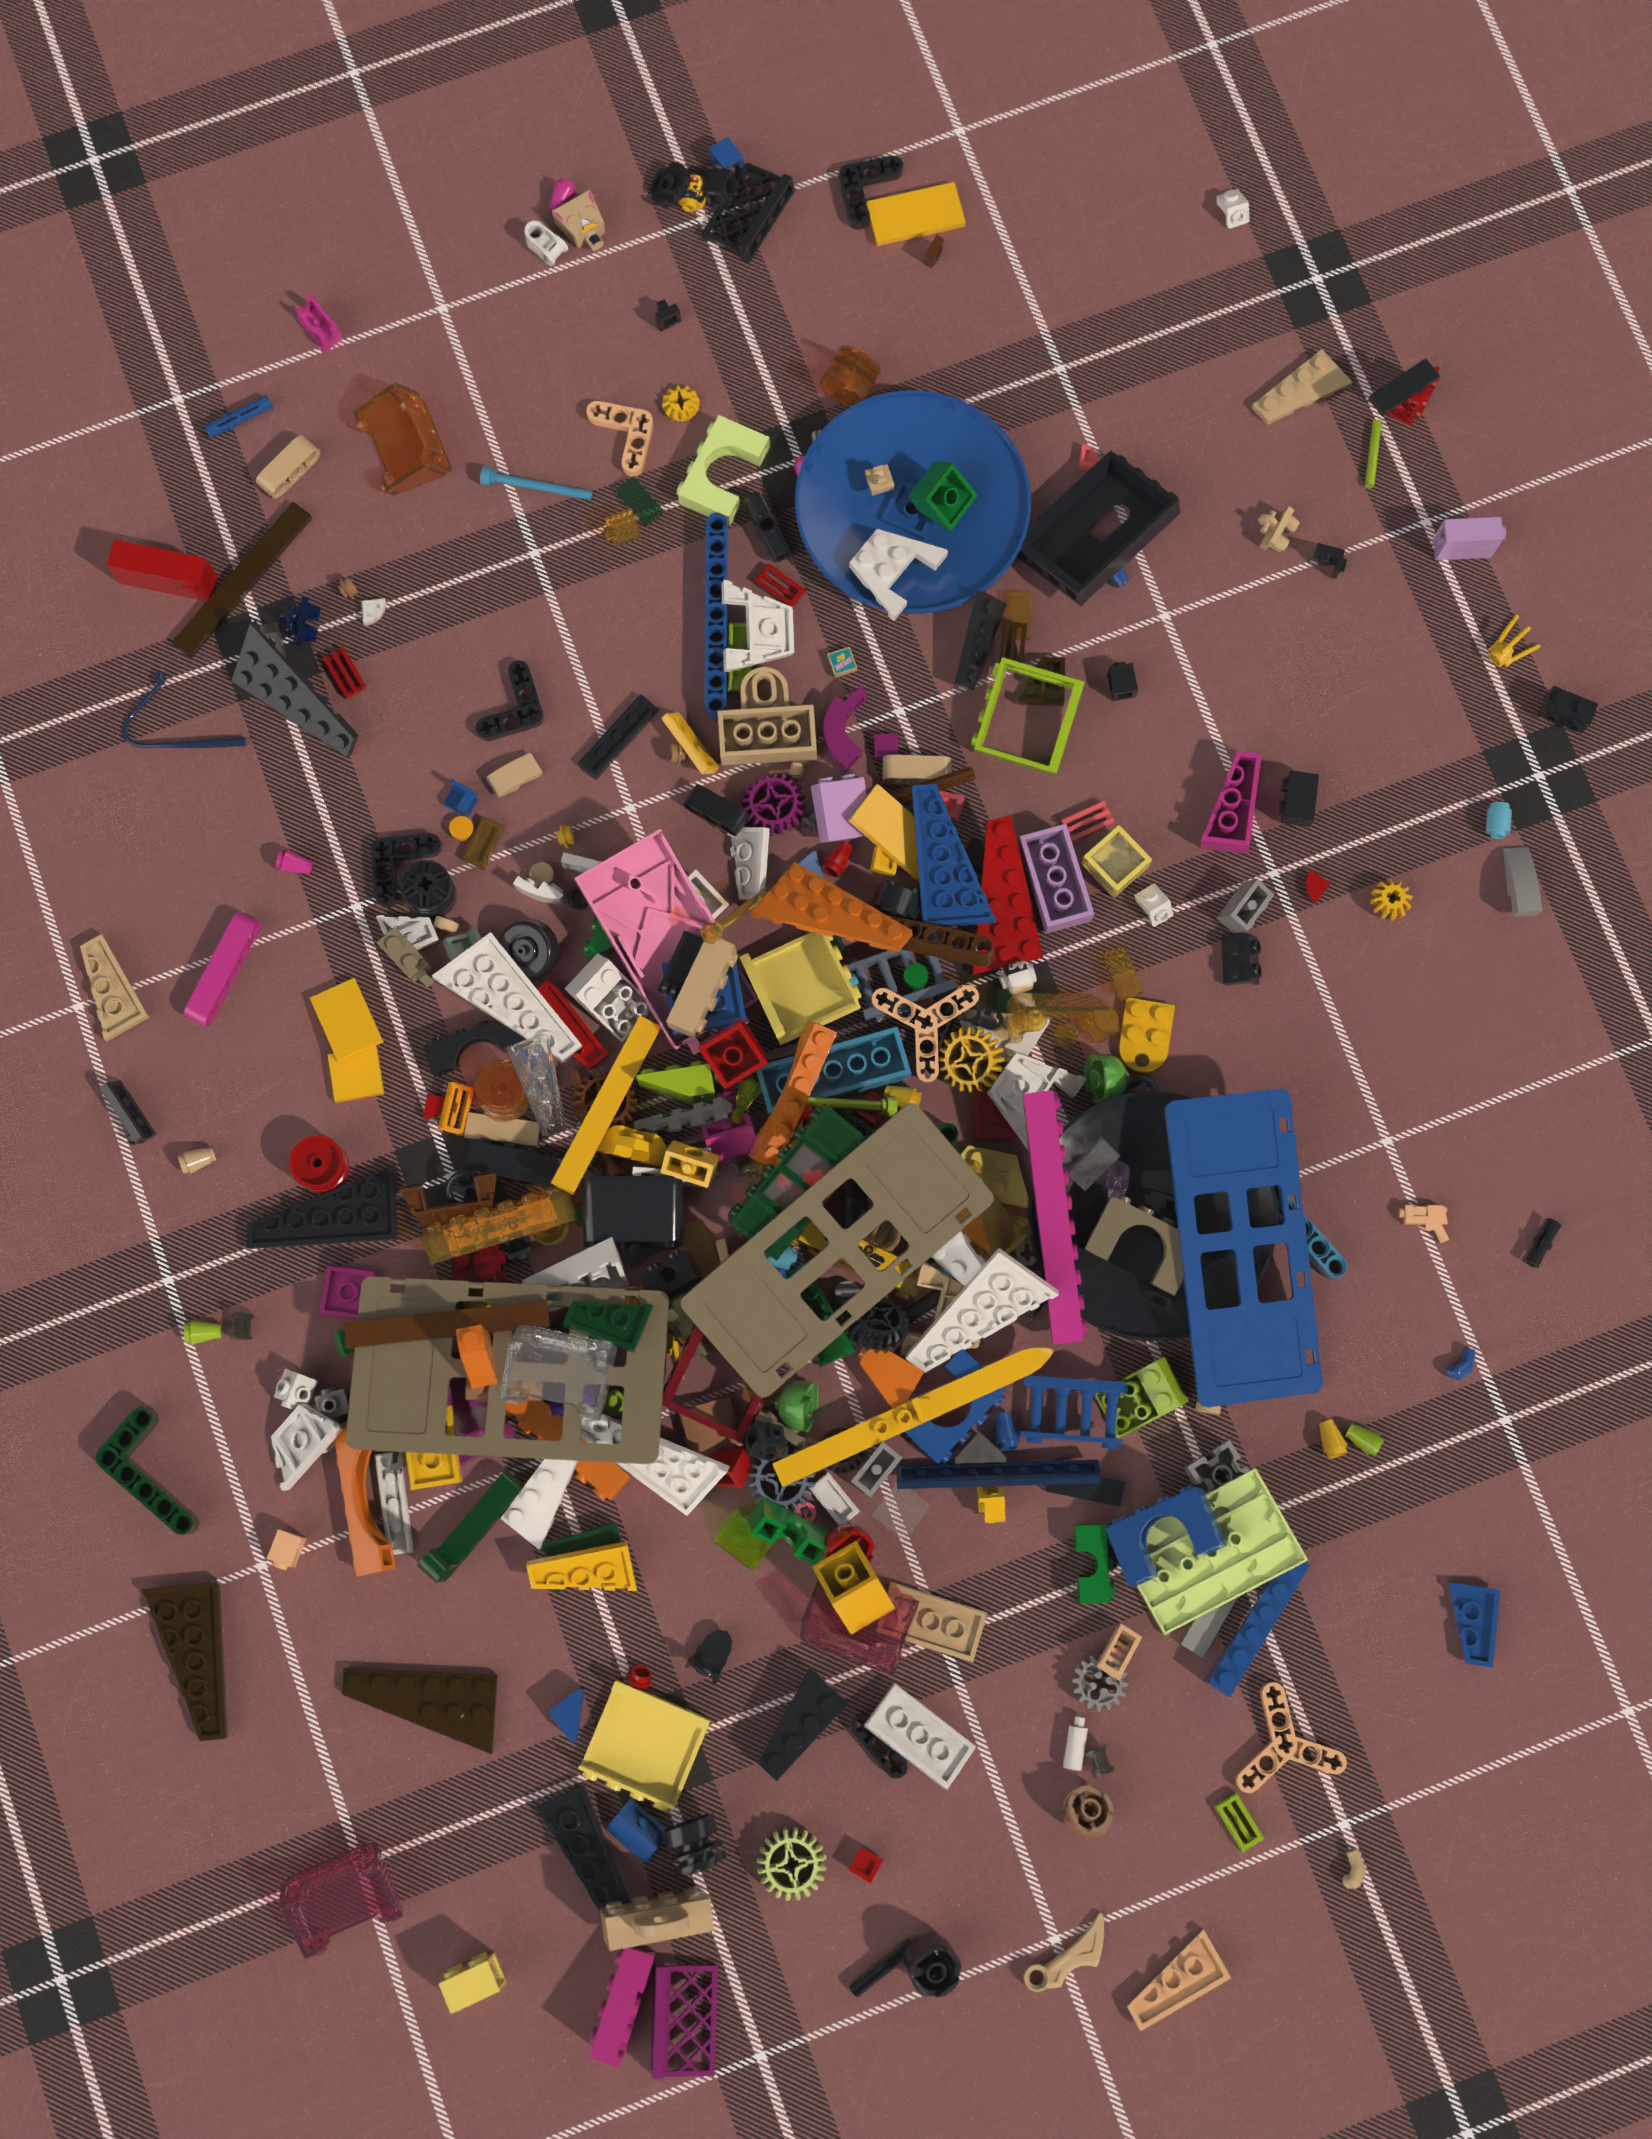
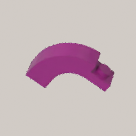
(838, 745)

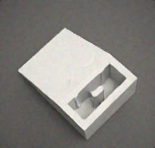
(608, 996)

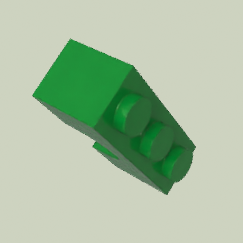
(805, 1537)
(1097, 1586)

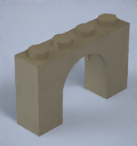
(1118, 1217)

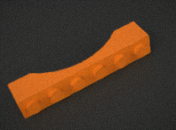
(807, 1064)
(369, 1546)

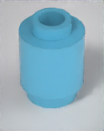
(1498, 820)
(786, 1260)

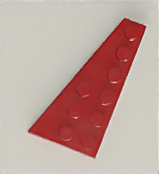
(1008, 897)

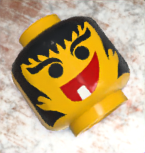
(693, 198)

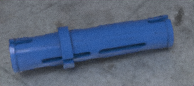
(213, 430)

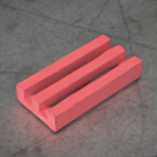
(1105, 813)

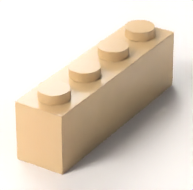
(701, 988)

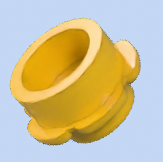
(565, 836)

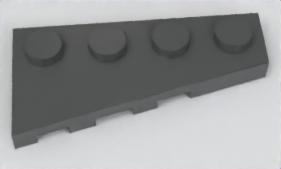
(680, 1117)

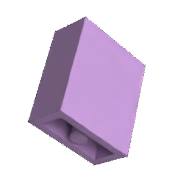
(1468, 538)
(835, 805)

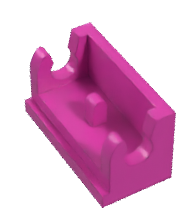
(318, 324)

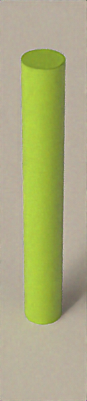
(1373, 453)

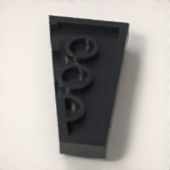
(980, 633)

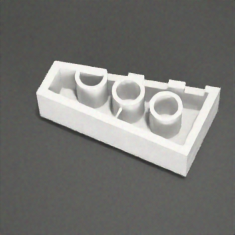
(594, 1267)

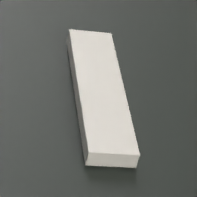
(394, 1505)

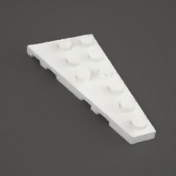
(985, 1305)

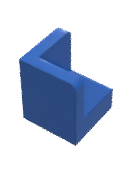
(725, 154)
(461, 799)

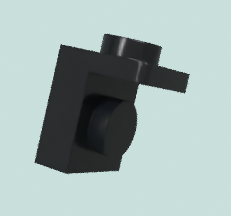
(1330, 555)

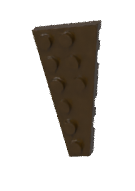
(193, 1641)
(443, 1702)

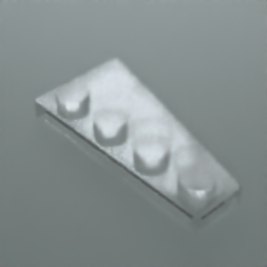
(538, 1078)

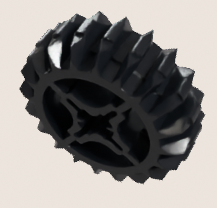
(880, 1328)

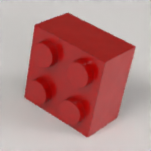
(733, 1053)

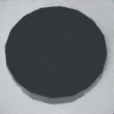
(670, 184)

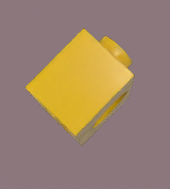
(690, 1164)

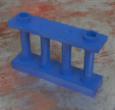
(1087, 1391)

